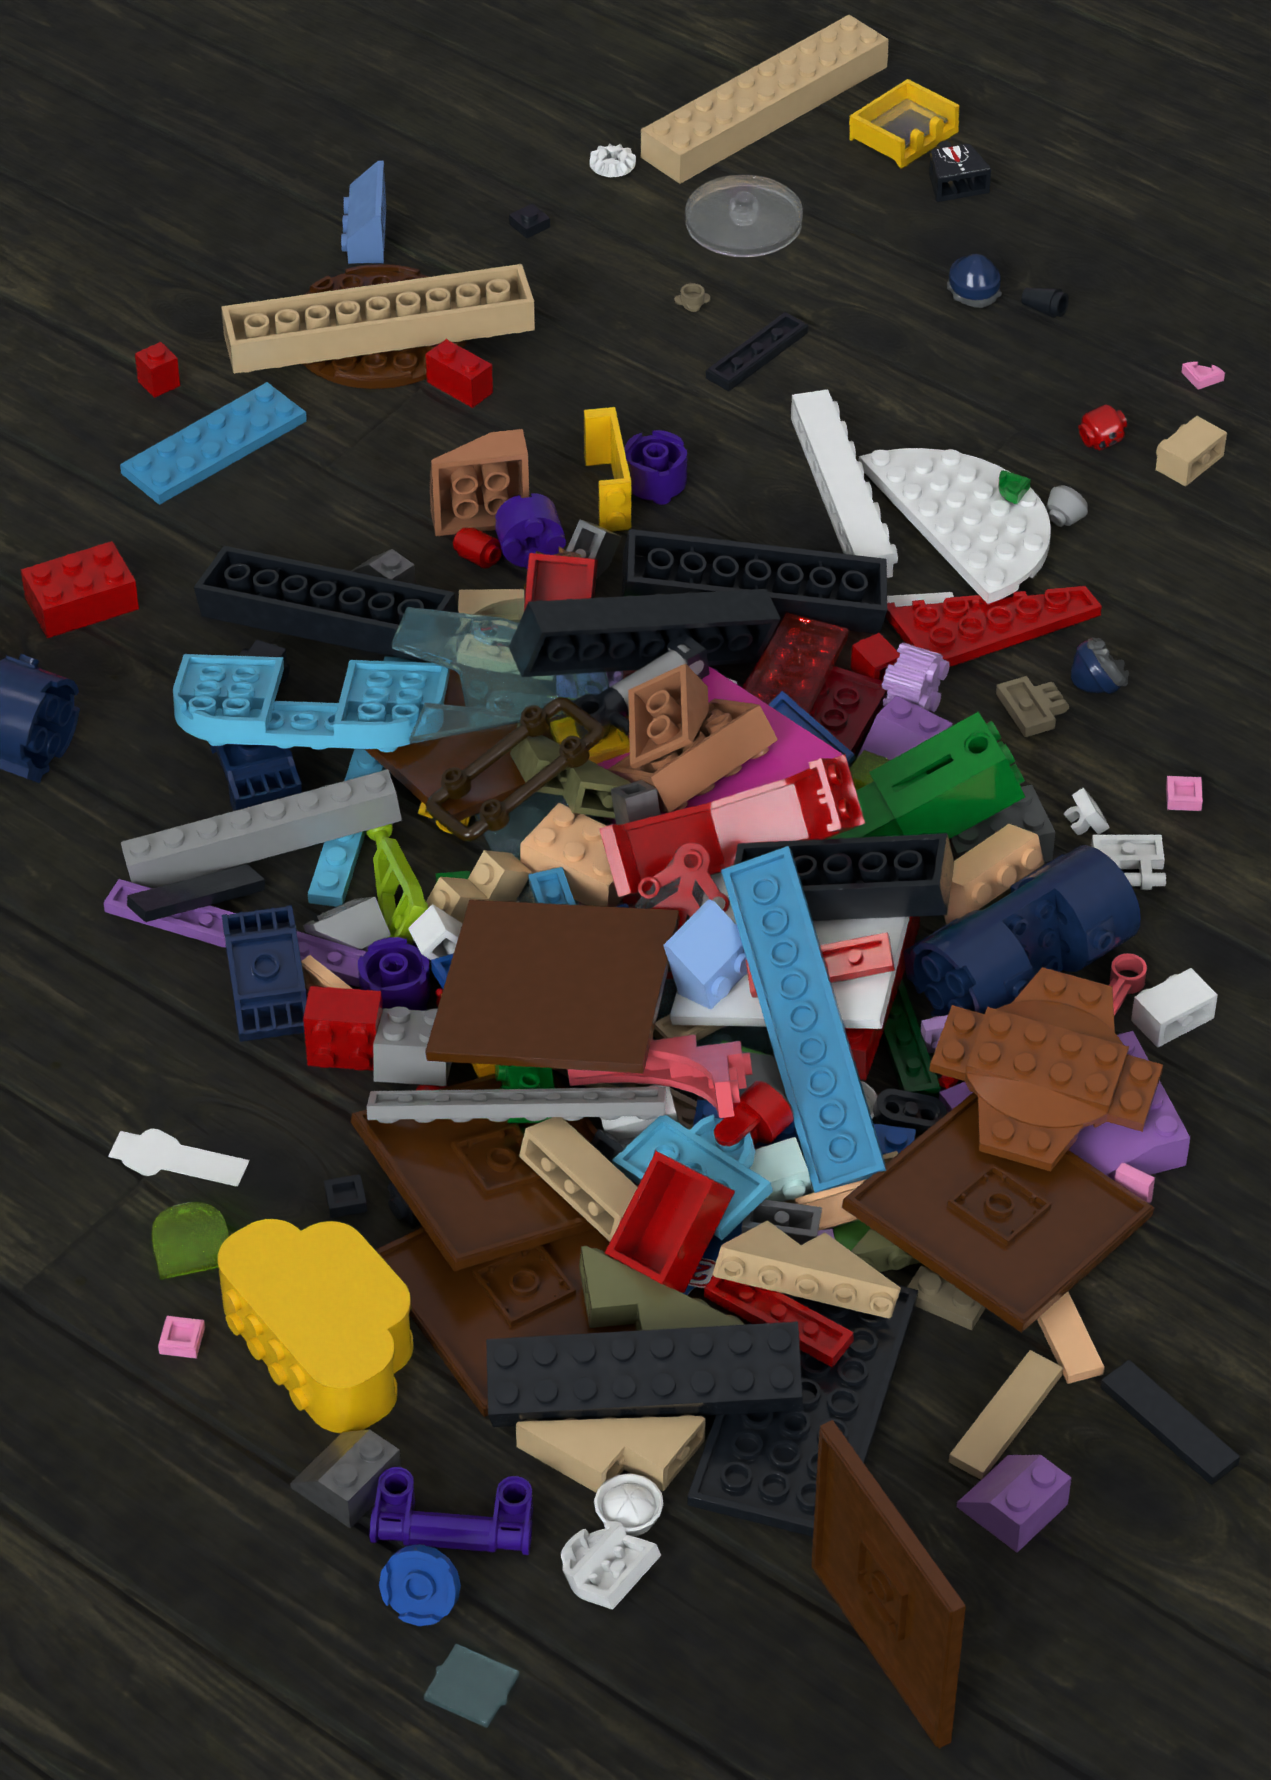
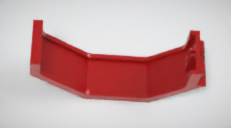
(797, 808)

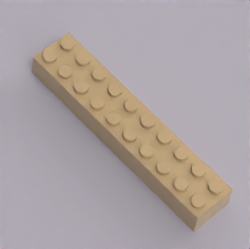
(763, 98)
(378, 318)

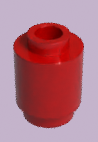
(477, 547)

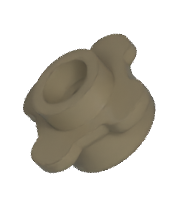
(692, 297)

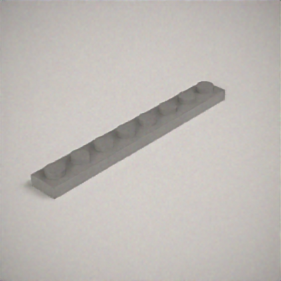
(530, 1104)

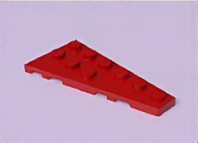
(971, 628)

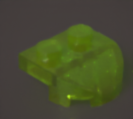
(187, 1239)

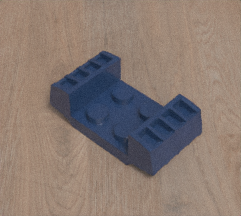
(257, 773)
(265, 972)

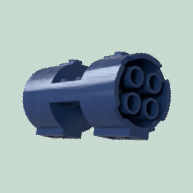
(34, 716)
(1050, 920)

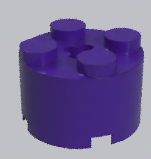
(657, 466)
(528, 527)
(397, 972)

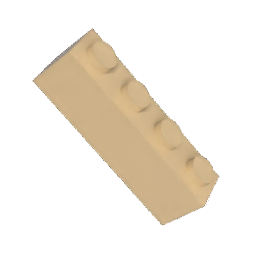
(578, 1173)

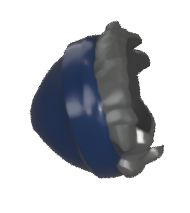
(974, 281)
(1096, 669)

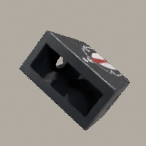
(958, 172)

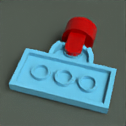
(718, 1148)

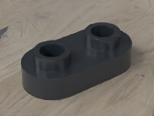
(908, 1109)

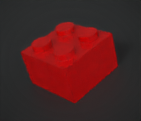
(341, 1027)

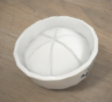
(631, 1501)

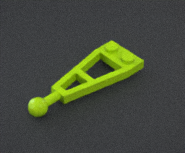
(390, 871)

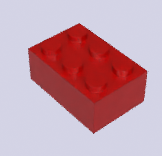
(560, 578)
(79, 589)
(669, 1222)

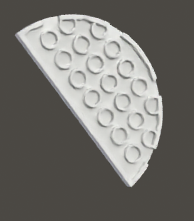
(965, 516)

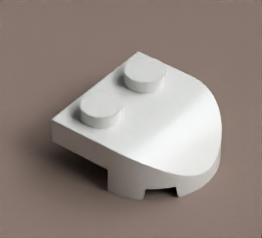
(606, 1563)

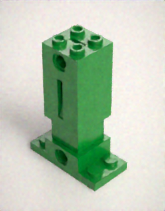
(941, 784)

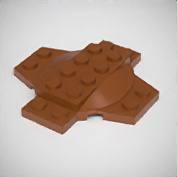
(1046, 1068)

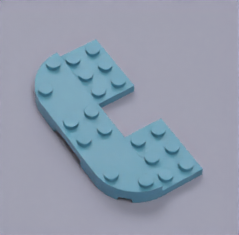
(235, 703)

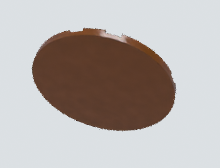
(379, 369)

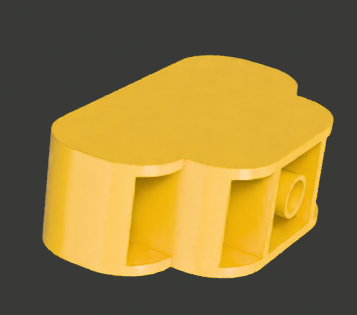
(319, 1317)

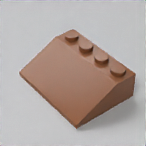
(724, 742)

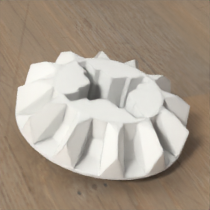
(603, 161)

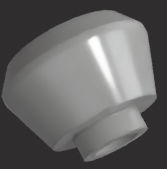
(1066, 506)

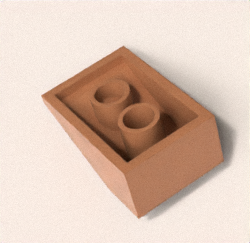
(665, 714)

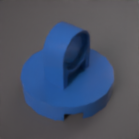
(420, 1584)

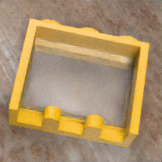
(905, 122)

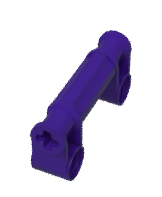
(396, 1520)

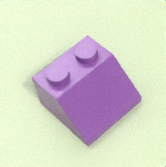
(901, 727)
(1018, 1498)

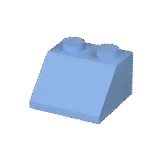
(706, 956)

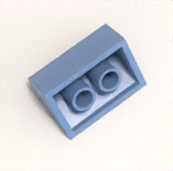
(365, 217)

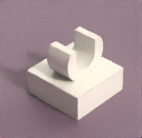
(1088, 814)

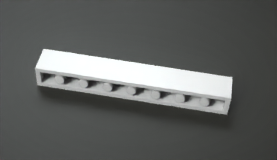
(840, 477)

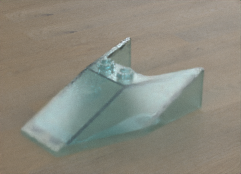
(488, 674)

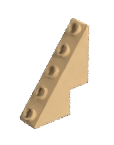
(813, 1271)
(604, 1447)

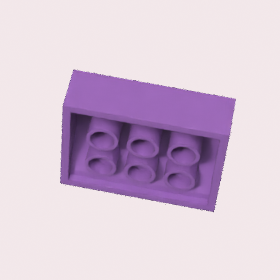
(1156, 1149)

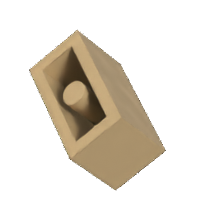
(1190, 450)

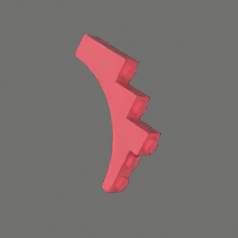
(708, 1071)

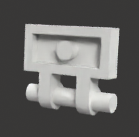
(1135, 852)

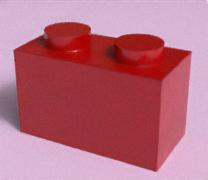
(459, 373)

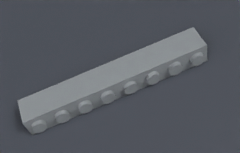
(262, 830)

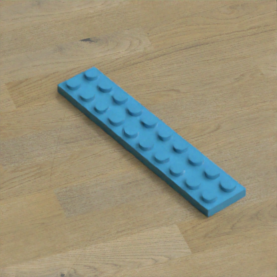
(803, 1020)

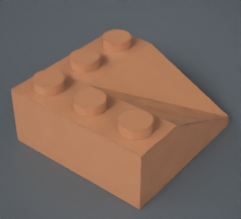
(477, 480)

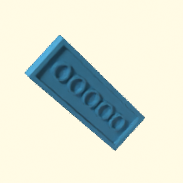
(213, 443)

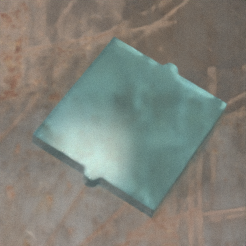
(471, 1685)

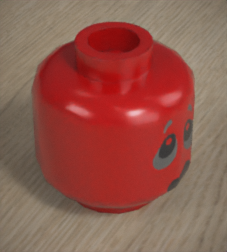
(1102, 427)

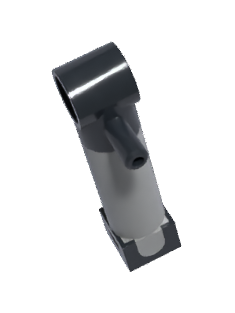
(612, 704)

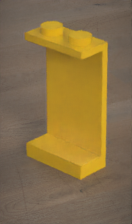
(605, 446)

